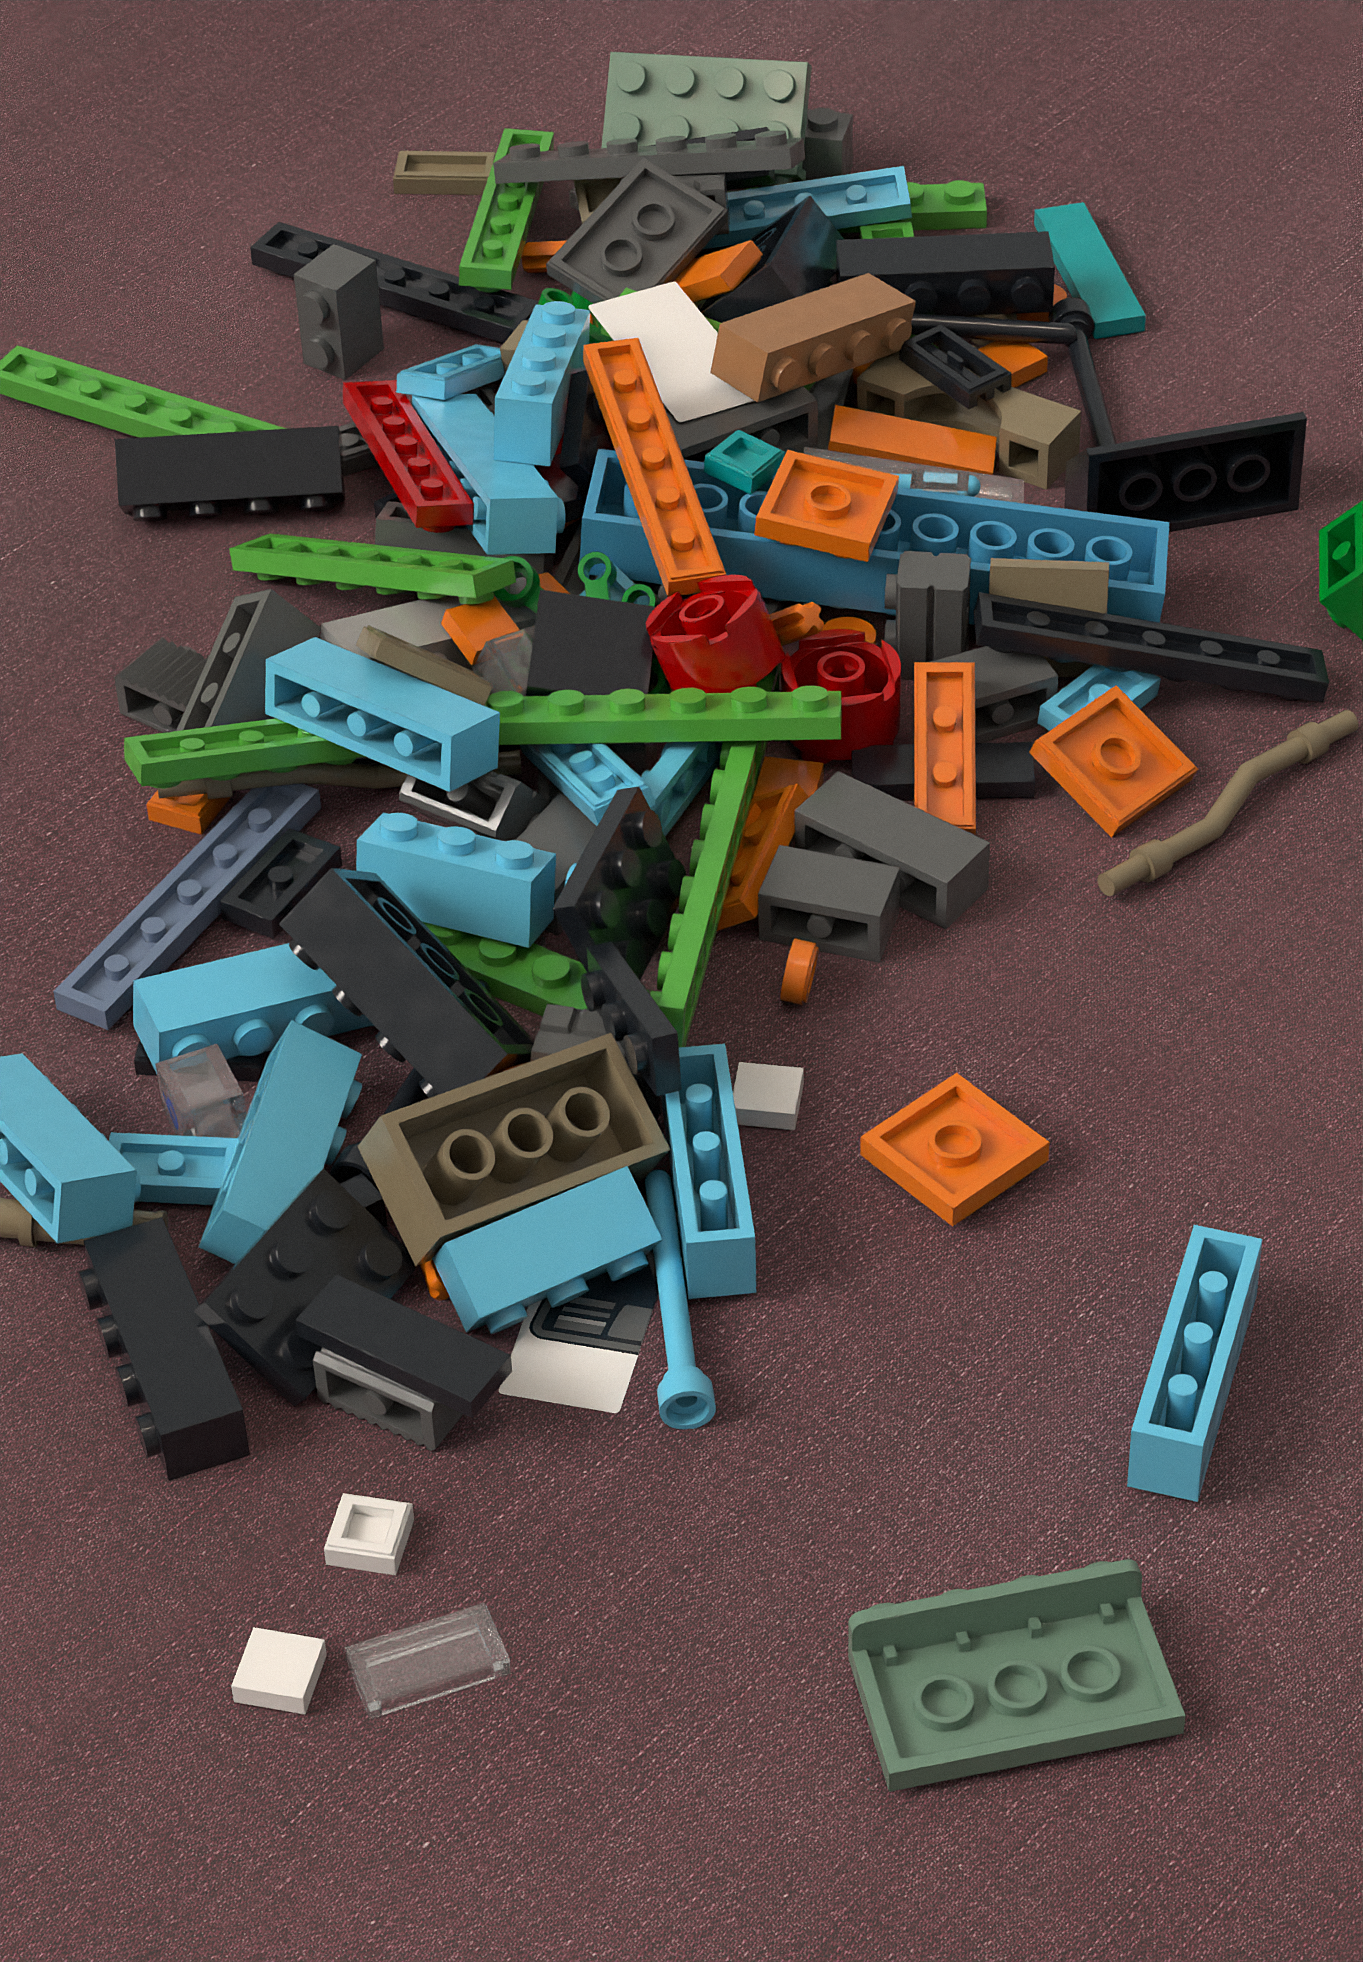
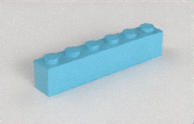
(512, 501)

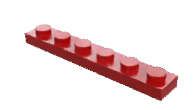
(408, 456)

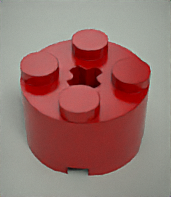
(715, 637)
(868, 687)

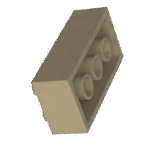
(510, 1143)

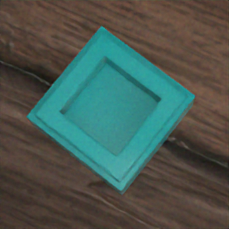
(743, 461)

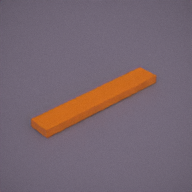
(652, 465)

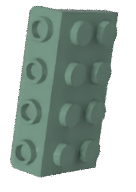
(705, 97)
(1011, 1674)

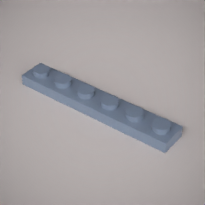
(182, 903)

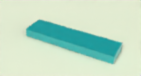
(1090, 269)

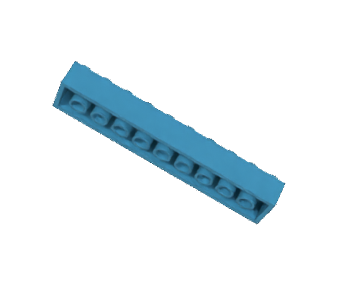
(915, 523)

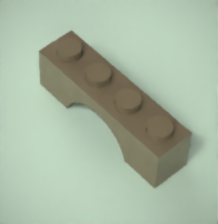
(1031, 431)

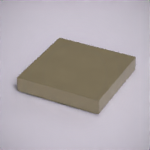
(1056, 583)
(424, 664)

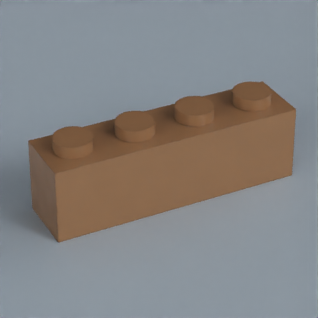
(812, 337)

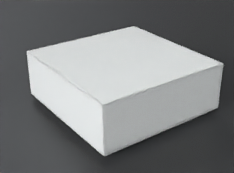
(768, 1095)
(369, 1534)
(279, 1670)

